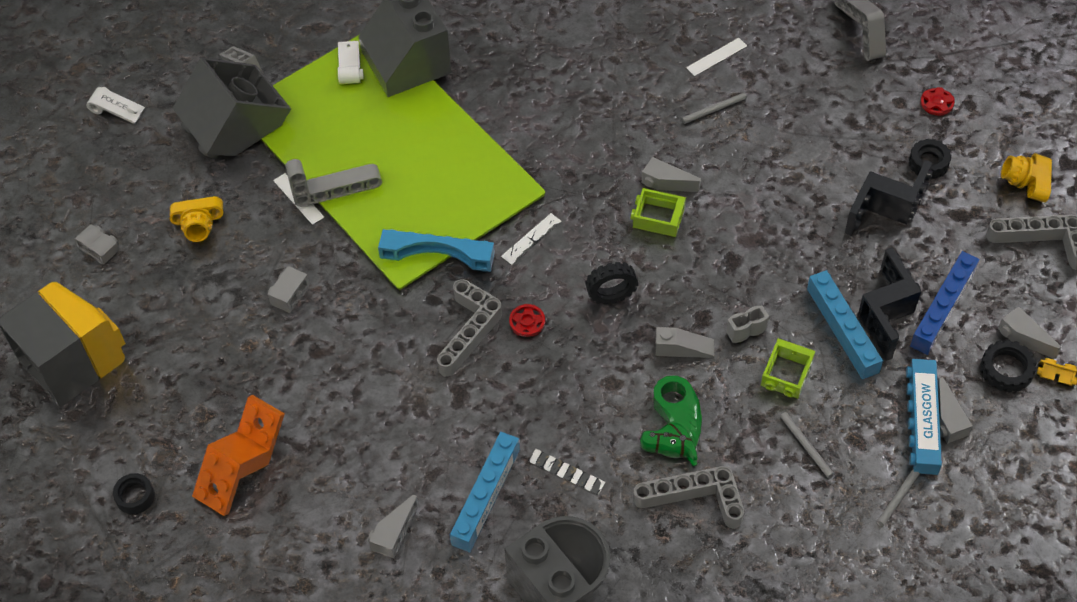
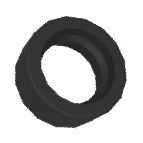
(128, 481)

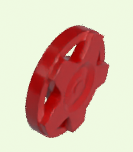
(937, 99)
(527, 320)

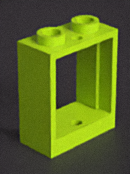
(663, 200)
(791, 352)

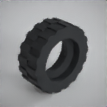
(932, 147)

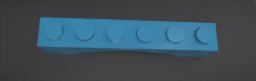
(399, 244)

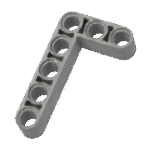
(872, 25)
(330, 186)
(1037, 229)
(482, 314)
(694, 490)

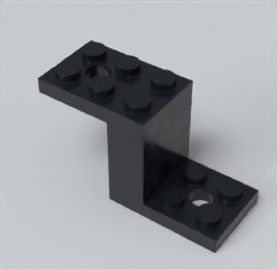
(888, 198)
(889, 303)

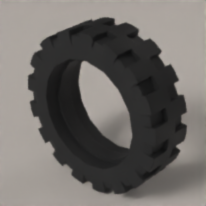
(608, 273)
(1003, 382)

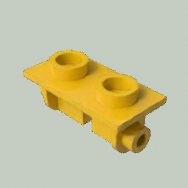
(1050, 369)

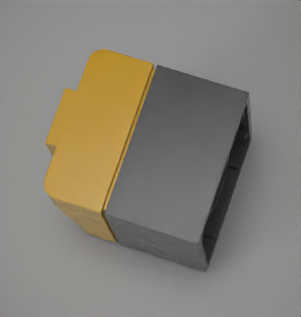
(62, 341)

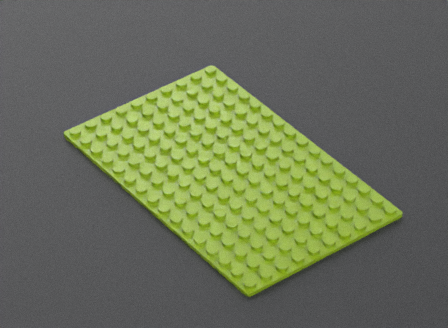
(432, 159)

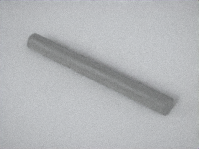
(696, 115)
(807, 445)
(897, 498)

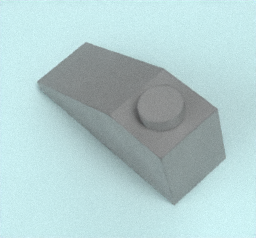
(238, 55)
(669, 178)
(1023, 329)
(682, 343)
(953, 420)
(392, 529)

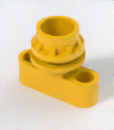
(1029, 172)
(196, 216)

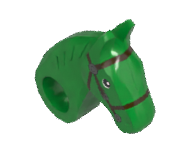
(683, 421)

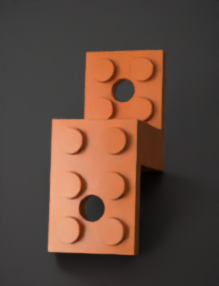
(238, 455)

